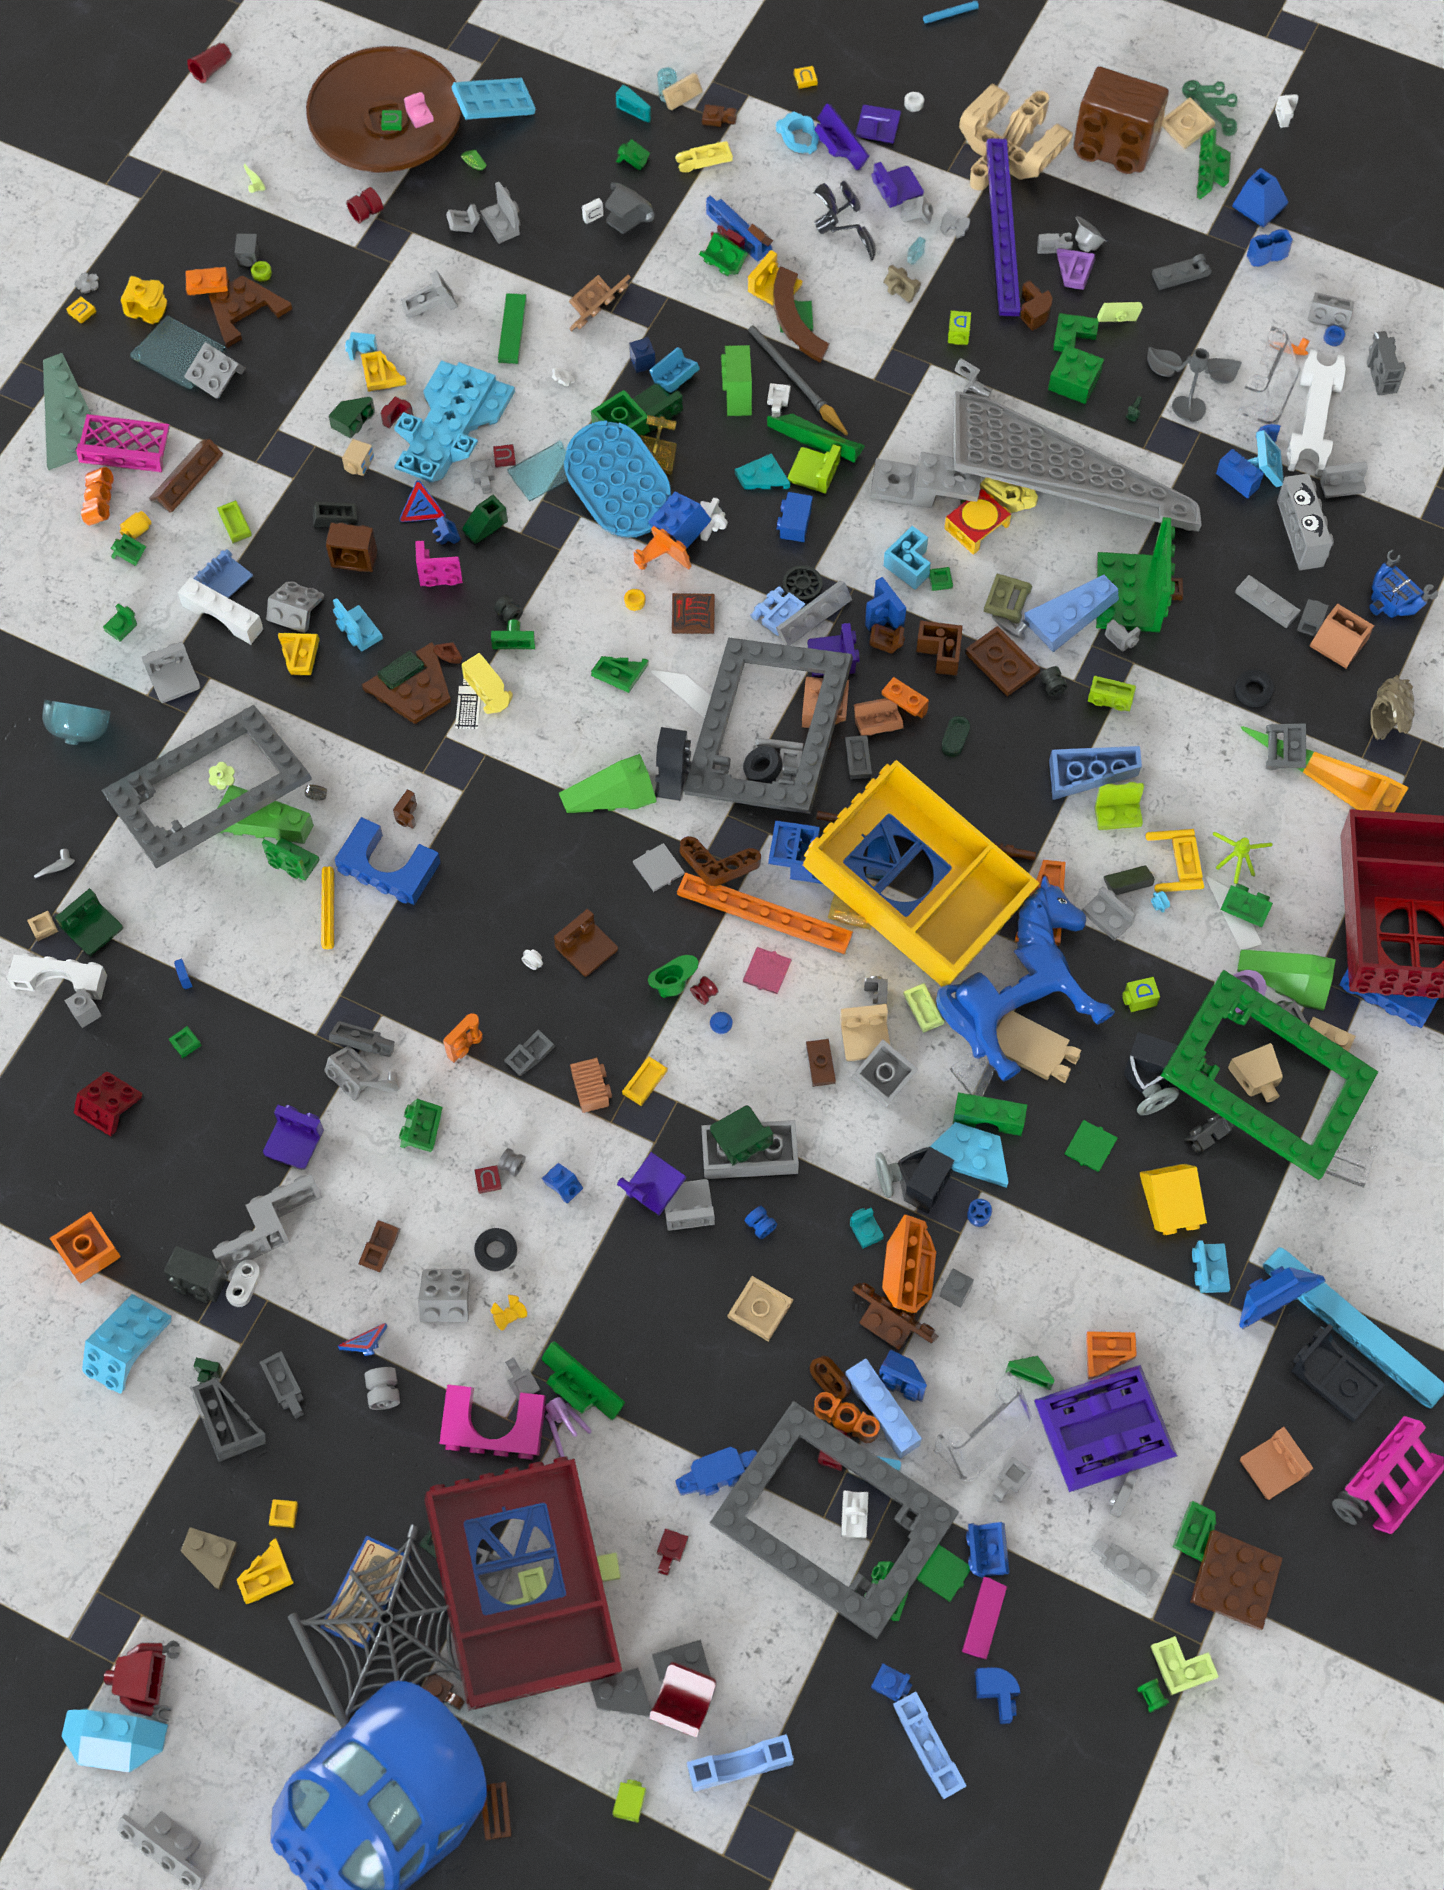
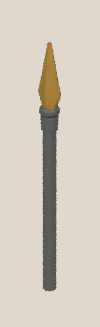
(827, 412)

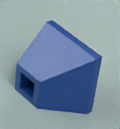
(1261, 198)
(902, 1375)

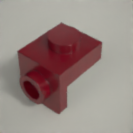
(392, 411)

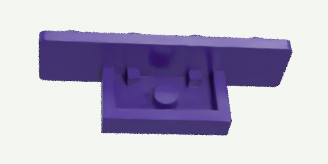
(839, 138)

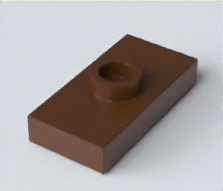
(820, 1062)

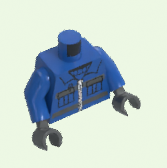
(1396, 592)

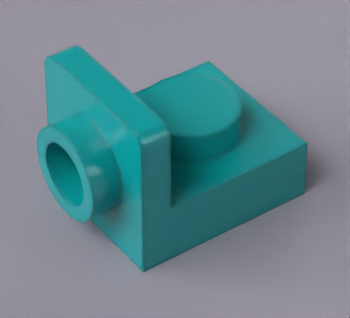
(865, 1227)

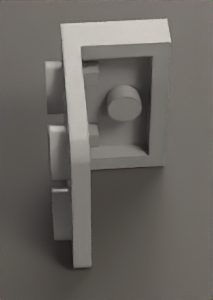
(292, 606)
(171, 672)
(444, 1295)

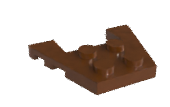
(240, 301)
(418, 695)

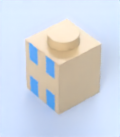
(357, 457)

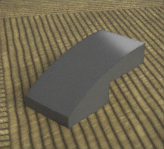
(530, 1053)

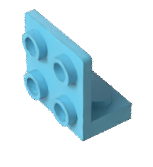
(357, 625)

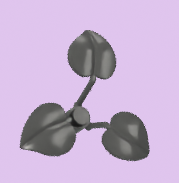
(1220, 370)

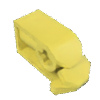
(1001, 491)
(486, 684)

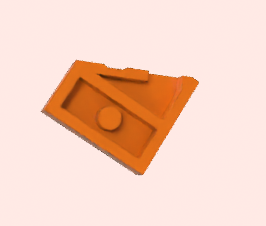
(1108, 1351)

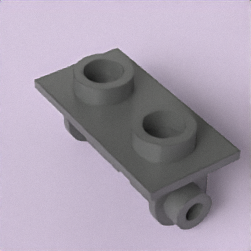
(1201, 1135)

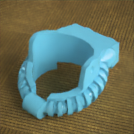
(795, 121)

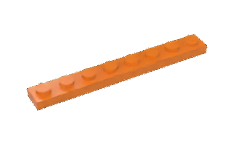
(765, 913)

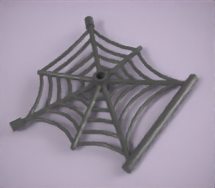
(298, 1627)

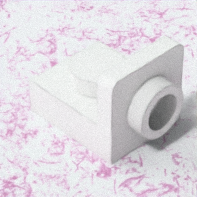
(1285, 108)

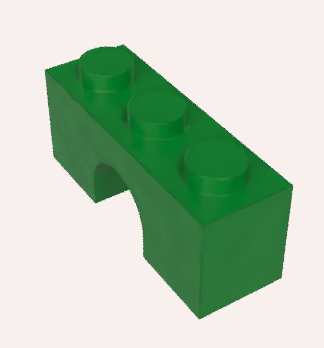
(977, 1109)

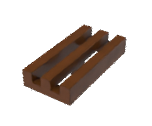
(498, 1834)

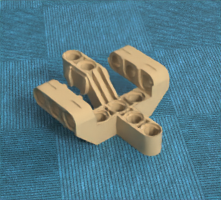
(1022, 122)

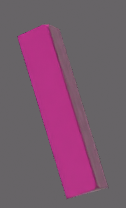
(984, 1618)

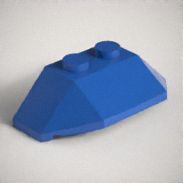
(1276, 1292)

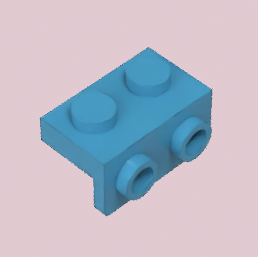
(673, 370)

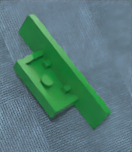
(1213, 164)
(578, 1384)

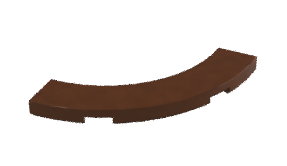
(789, 318)

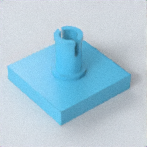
(1268, 458)

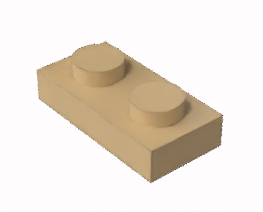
(682, 91)
(1333, 1033)

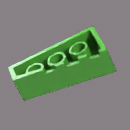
(271, 821)

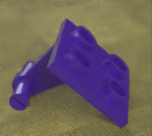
(878, 123)
(653, 1183)

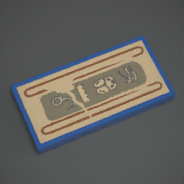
(369, 1555)

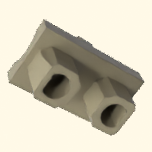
(901, 284)

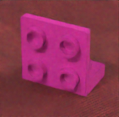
(436, 570)

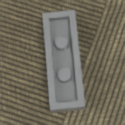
(1267, 601)

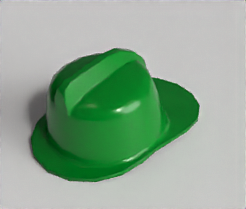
(672, 977)

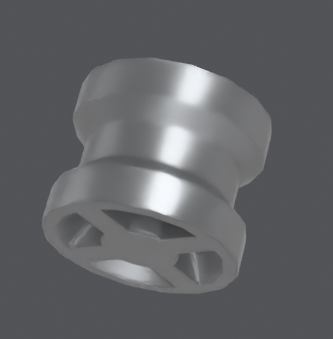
(511, 1162)

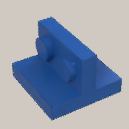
(885, 607)

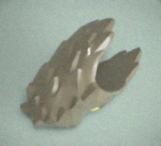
(1393, 707)

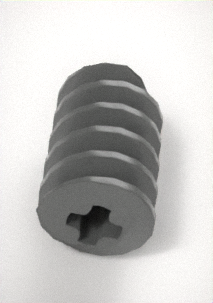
(1348, 1506)

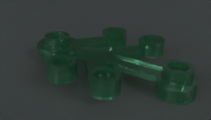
(1209, 103)

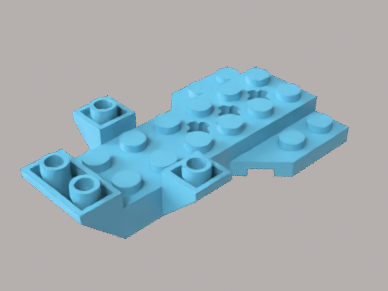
(458, 403)

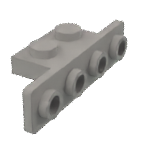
(166, 1844)

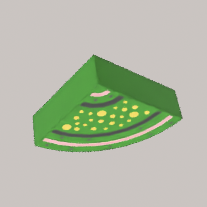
(473, 159)

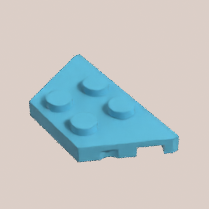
(974, 1152)

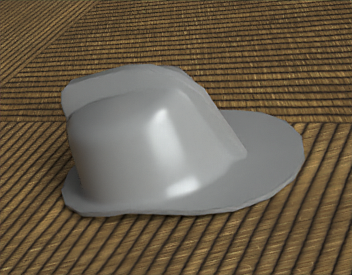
(1088, 236)

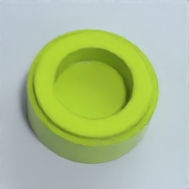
(261, 271)

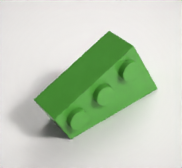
(737, 380)

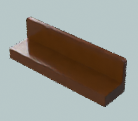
(187, 475)

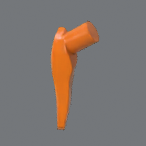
(1301, 349)

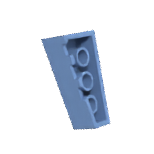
(1071, 612)
(1091, 768)

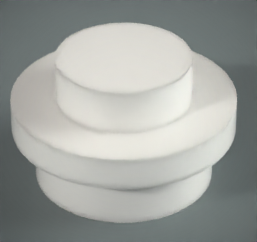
(532, 959)

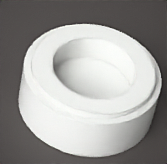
(914, 101)

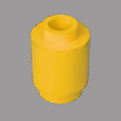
(135, 525)

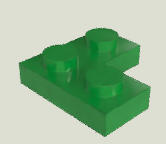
(1071, 327)

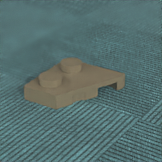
(209, 1554)

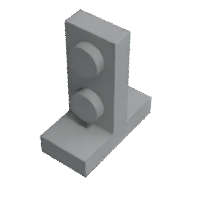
(429, 297)

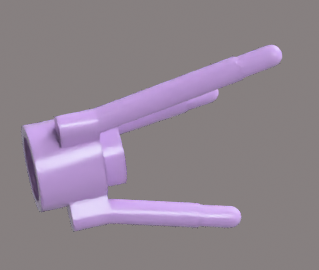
(560, 1412)

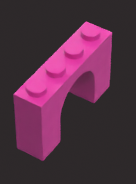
(459, 1431)

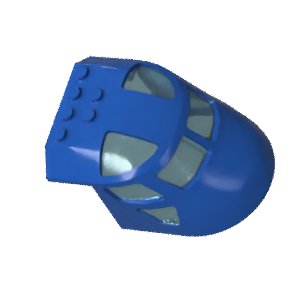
(381, 1796)

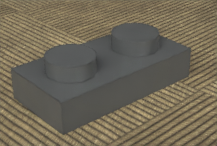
(858, 757)

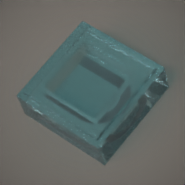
(916, 250)

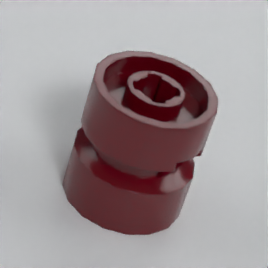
(363, 206)

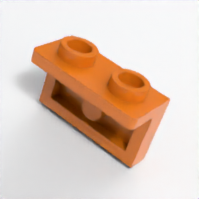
(207, 281)
(906, 697)

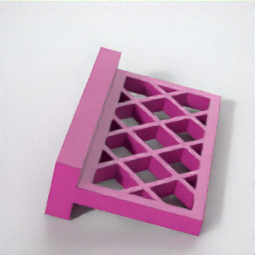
(120, 456)

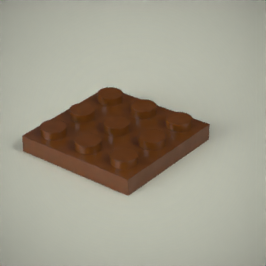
(1236, 1580)

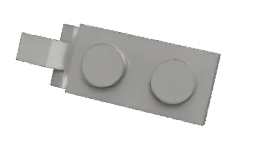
(1126, 1567)

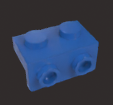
(987, 1549)

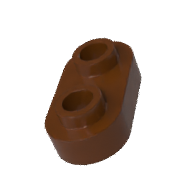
(830, 1379)

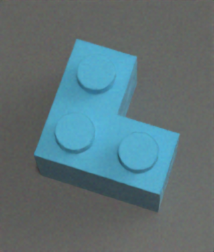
(906, 559)

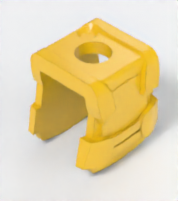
(144, 300)

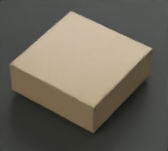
(42, 925)

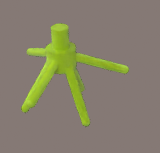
(1241, 850)

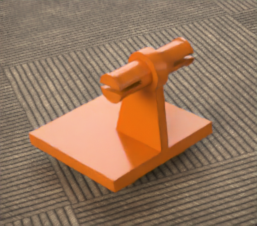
(659, 545)

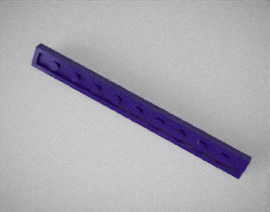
(1003, 227)

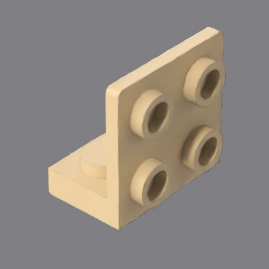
(863, 1030)

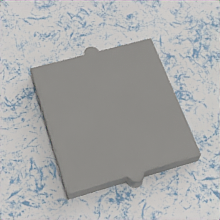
(658, 867)

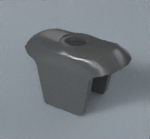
(627, 208)

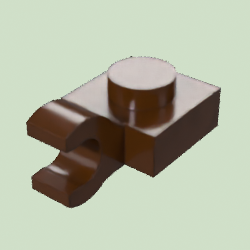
(715, 115)
(442, 1690)

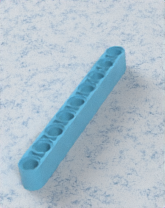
(1364, 1335)

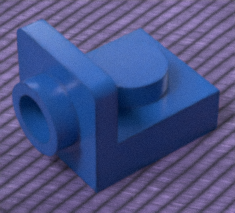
(892, 1683)

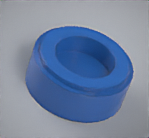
(1334, 335)

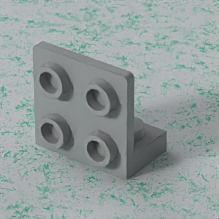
(502, 217)
(212, 370)
(690, 1206)

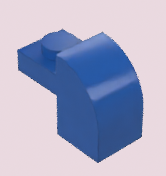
(1000, 1685)

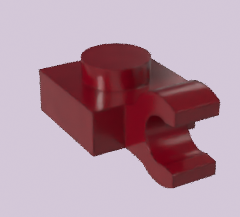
(732, 236)
(671, 1548)

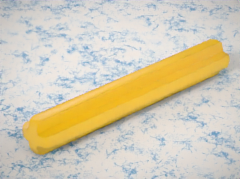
(327, 908)

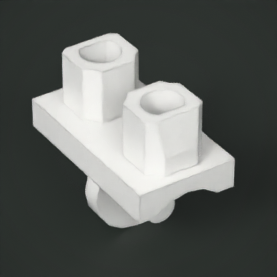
(717, 516)
(854, 1514)

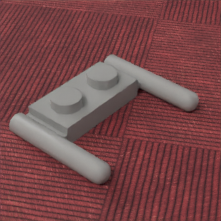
(789, 751)

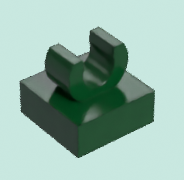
(207, 1369)

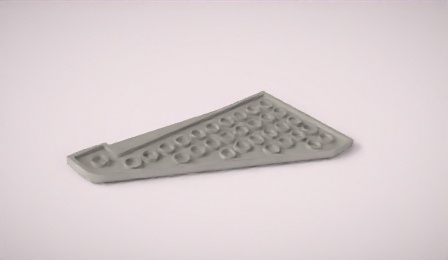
(1022, 452)

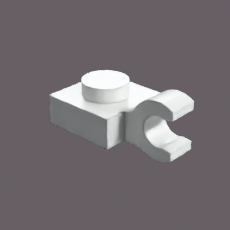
(778, 397)

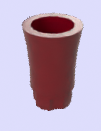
(209, 61)

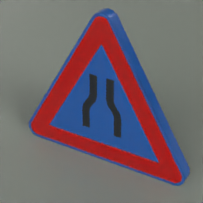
(421, 505)
(366, 1341)

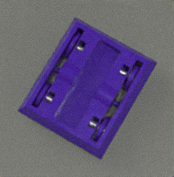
(1105, 1428)

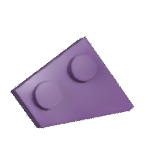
(1075, 267)

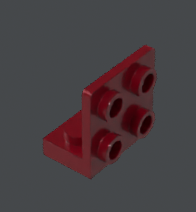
(104, 1101)

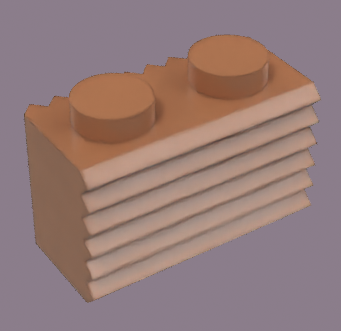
(590, 1085)

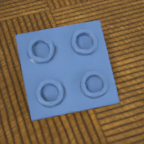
(223, 574)

